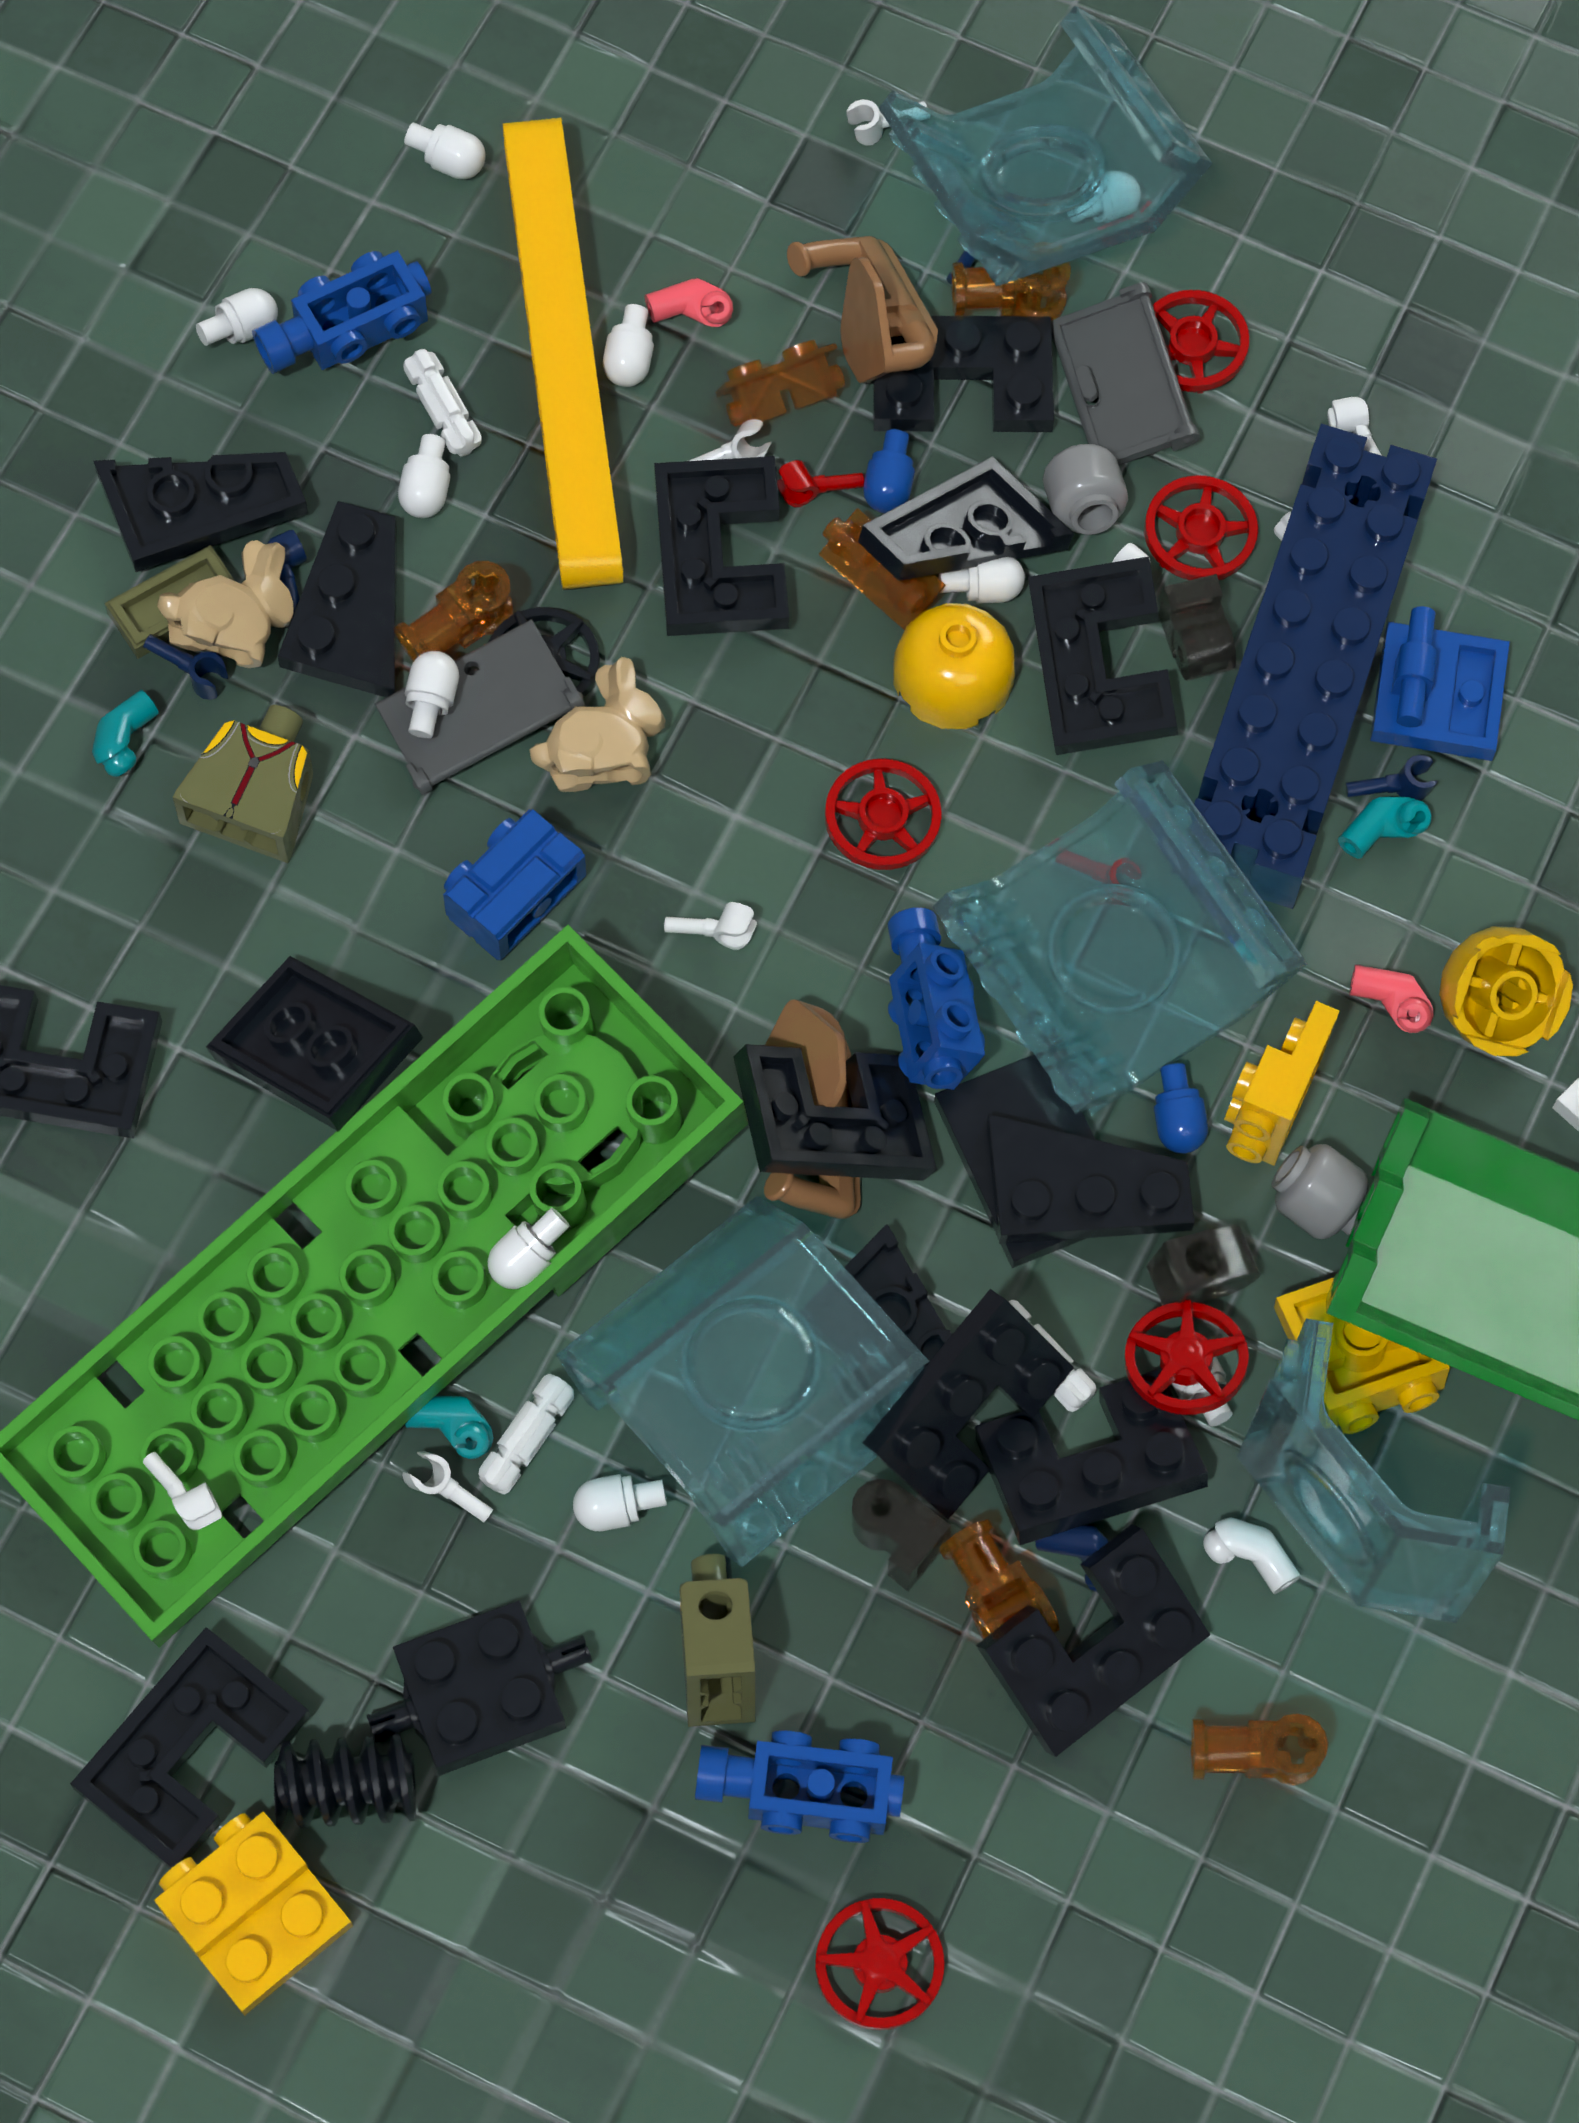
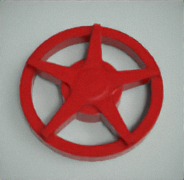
(1196, 339)
(1200, 528)
(883, 814)
(1186, 1357)
(879, 1963)

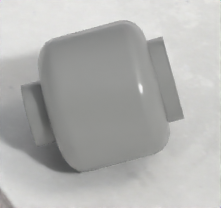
(1085, 488)
(1319, 1190)

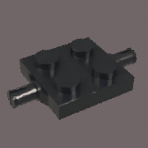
(479, 1688)

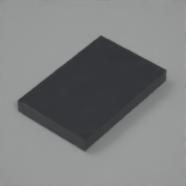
(314, 1043)
(1016, 1093)

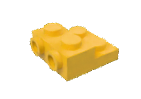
(1273, 1092)
(1363, 1368)
(251, 1910)

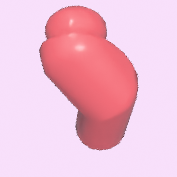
(692, 299)
(1398, 994)

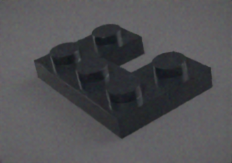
(1002, 349)
(697, 588)
(1082, 703)
(87, 1094)
(874, 1139)
(985, 1352)
(1051, 1495)
(1075, 1691)
(135, 1767)

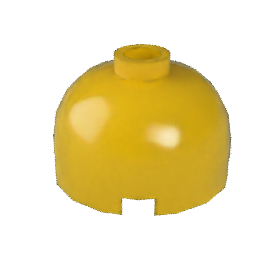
(954, 666)
(1505, 990)

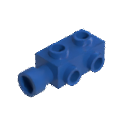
(349, 314)
(932, 1003)
(820, 1779)

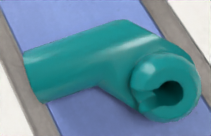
(115, 731)
(1385, 819)
(459, 1422)

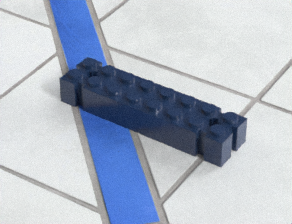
(1310, 657)

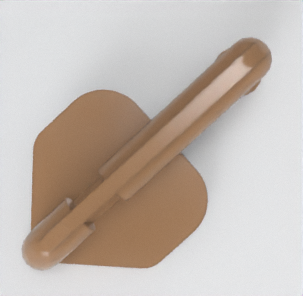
(876, 305)
(825, 1062)

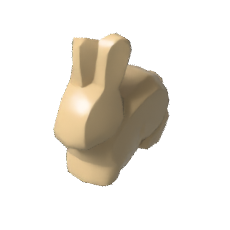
(230, 615)
(604, 741)

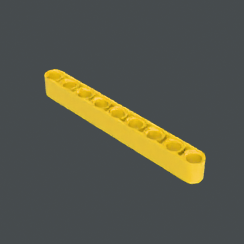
(562, 355)

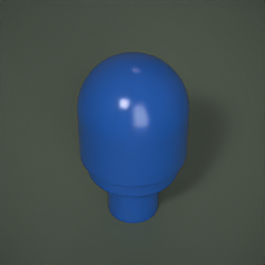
(889, 474)
(1180, 1112)

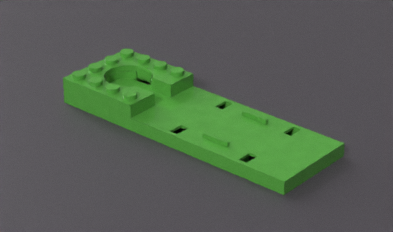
(285, 1361)

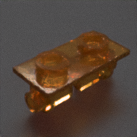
(802, 373)
(897, 599)

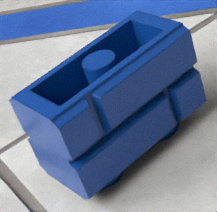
(513, 883)

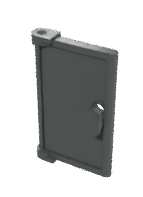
(1123, 360)
(494, 706)

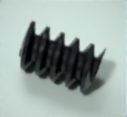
(344, 1782)

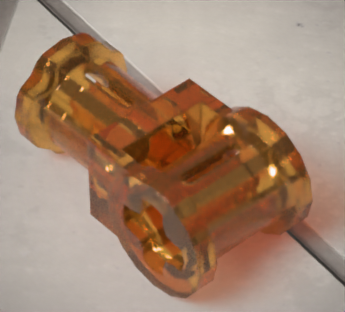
(1022, 297)
(457, 613)
(995, 1587)
(1255, 1749)

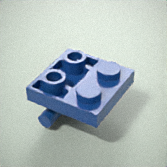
(1439, 689)

